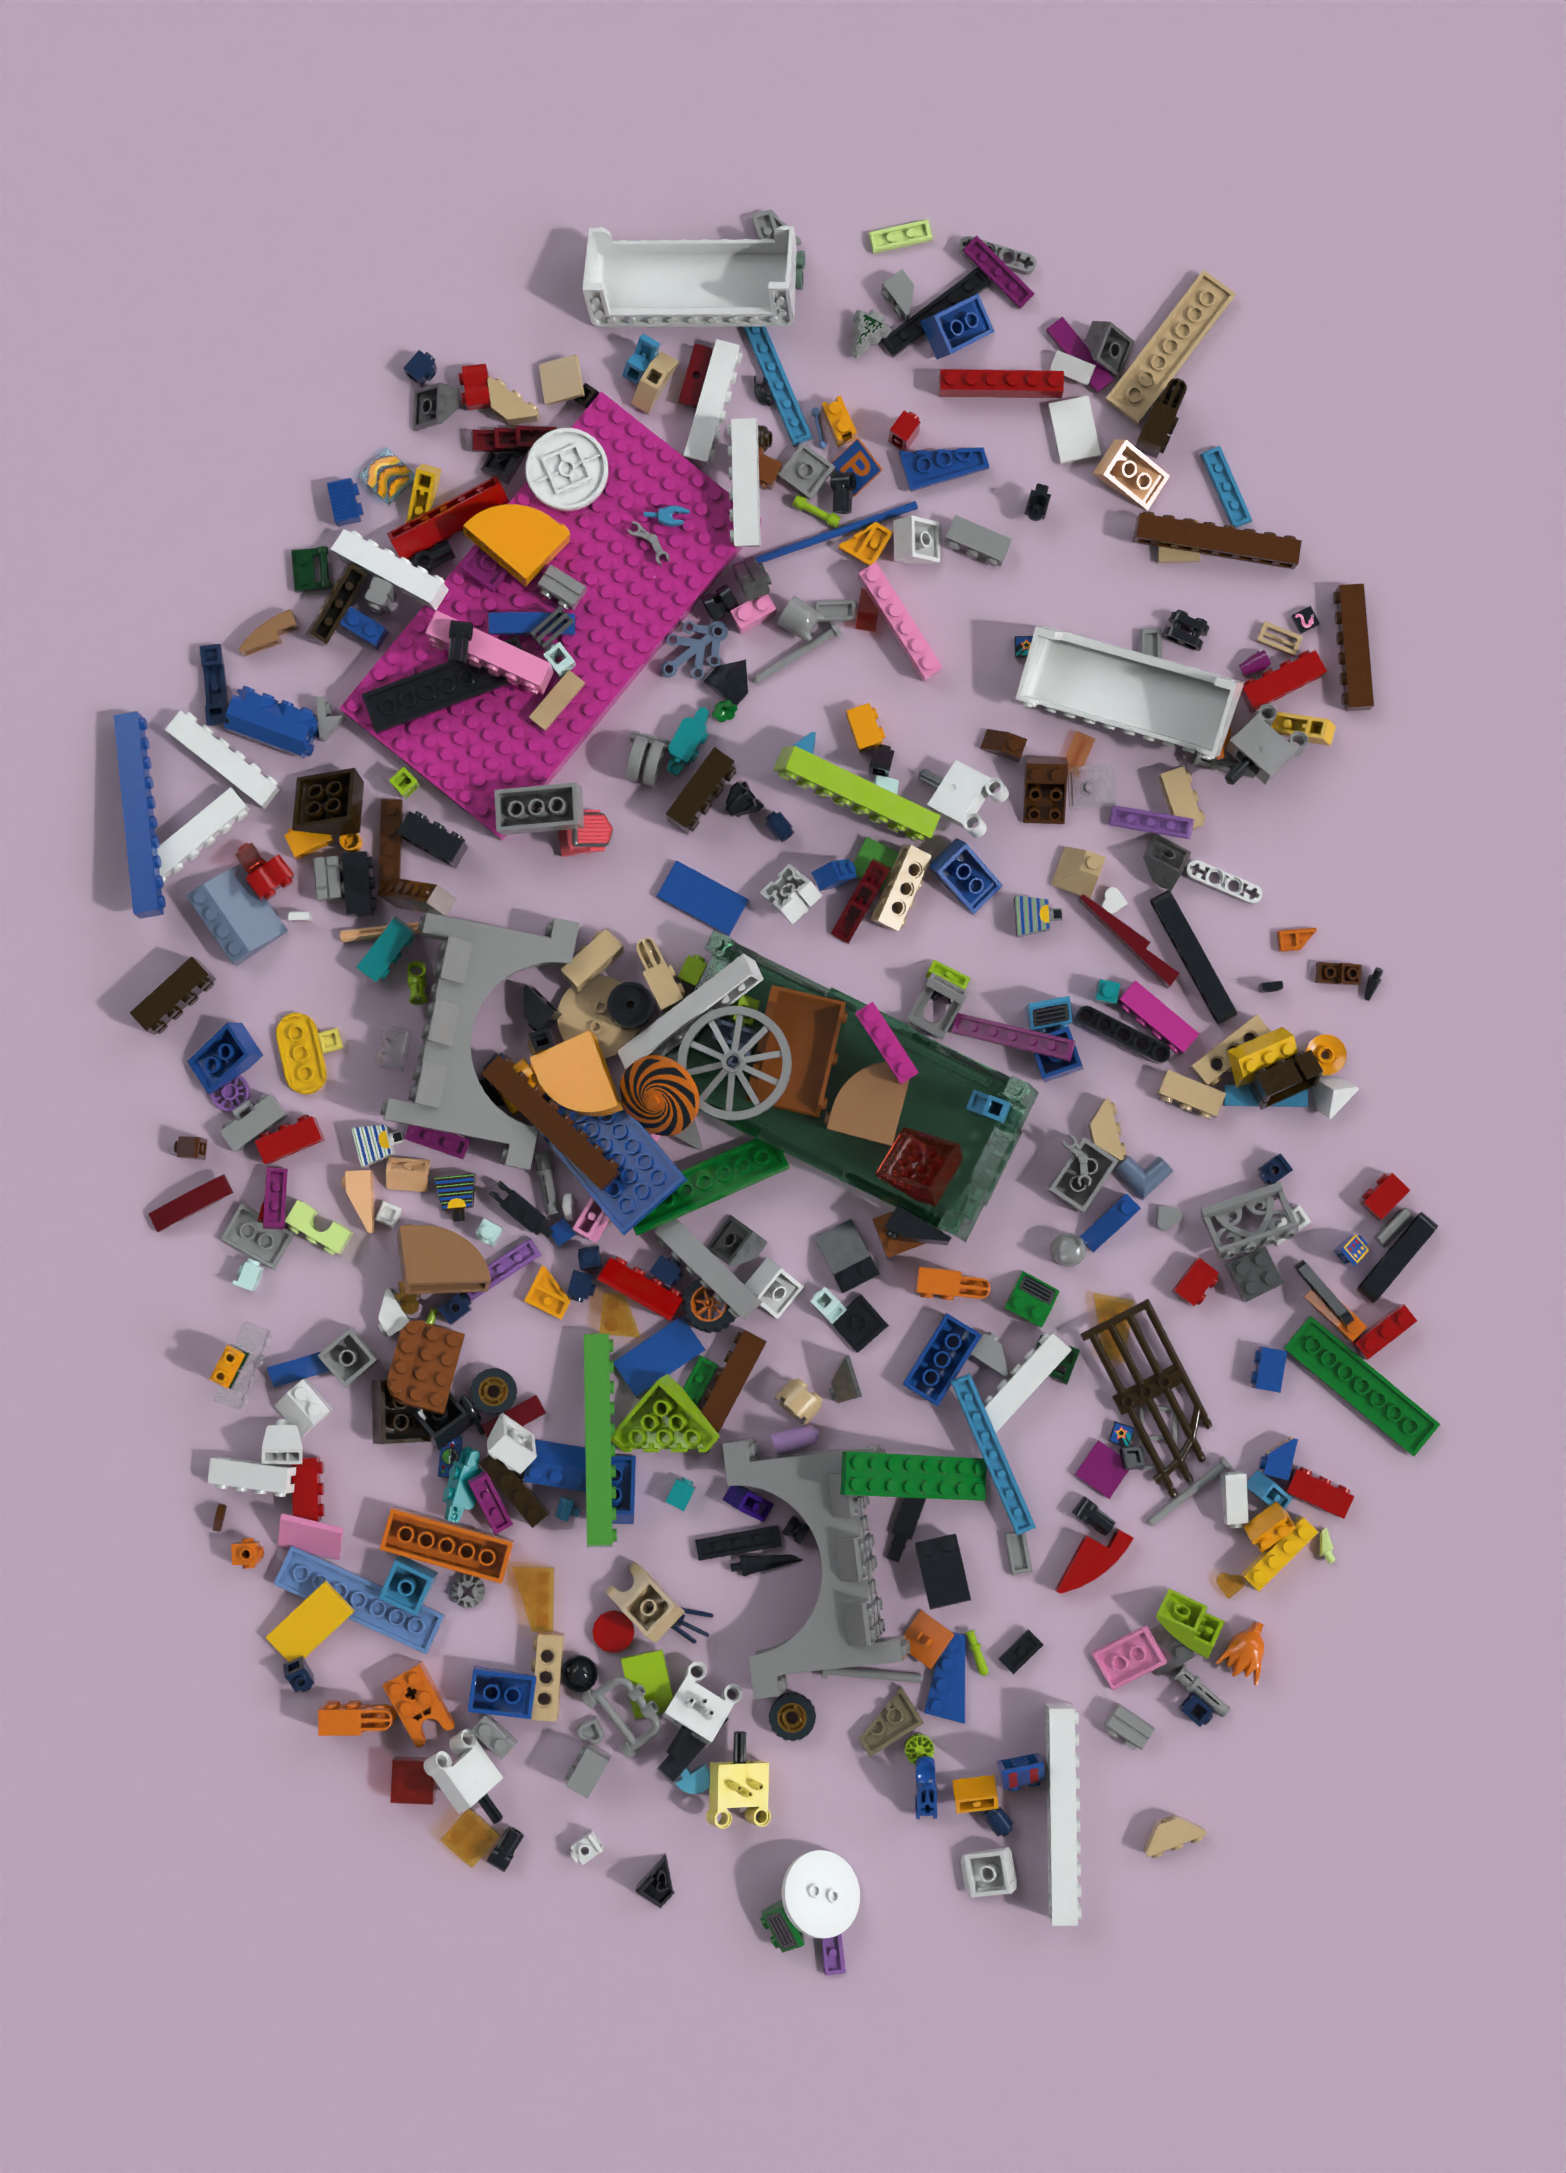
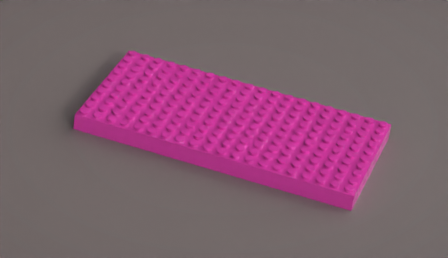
(617, 623)

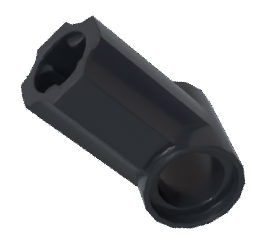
(842, 487)
(436, 556)
(460, 635)
(1090, 1514)
(503, 1852)

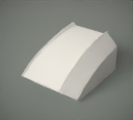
(989, 1872)

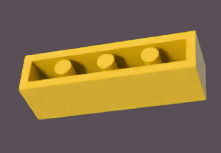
(1279, 1554)

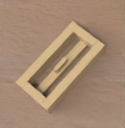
(1295, 646)

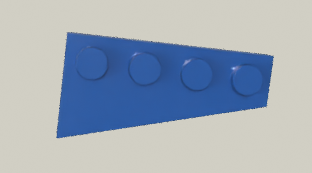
(935, 467)
(947, 1686)

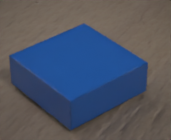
(562, 1232)

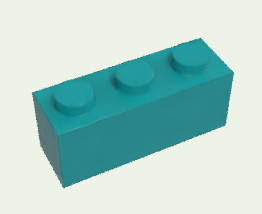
(386, 949)

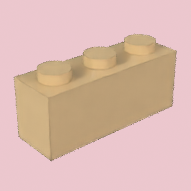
(1180, 797)
(592, 960)
(1190, 1094)

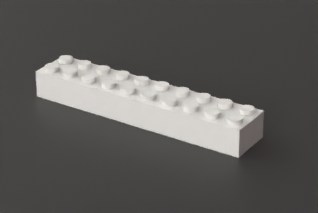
(1061, 1814)

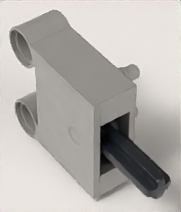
(1262, 748)

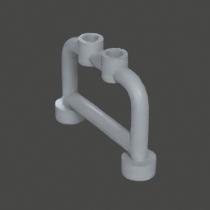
(636, 1693)

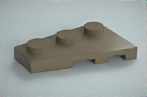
(891, 1724)

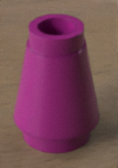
(1257, 662)

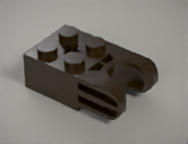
(1162, 419)

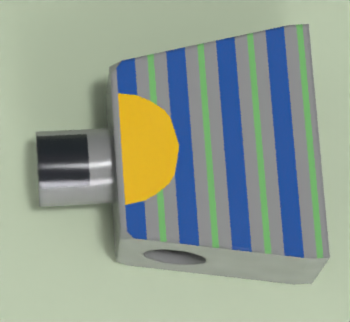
(1033, 915)

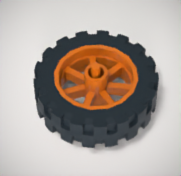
(707, 1325)

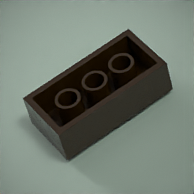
(701, 790)
(173, 996)

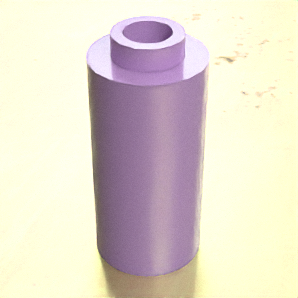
(795, 1438)

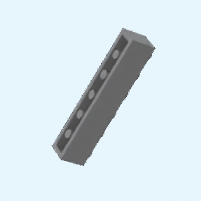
(708, 1267)

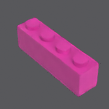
(1158, 1017)
(886, 1042)

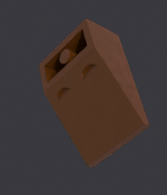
(1045, 790)

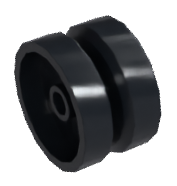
(630, 1018)

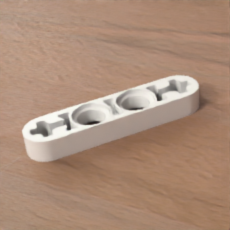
(1225, 878)

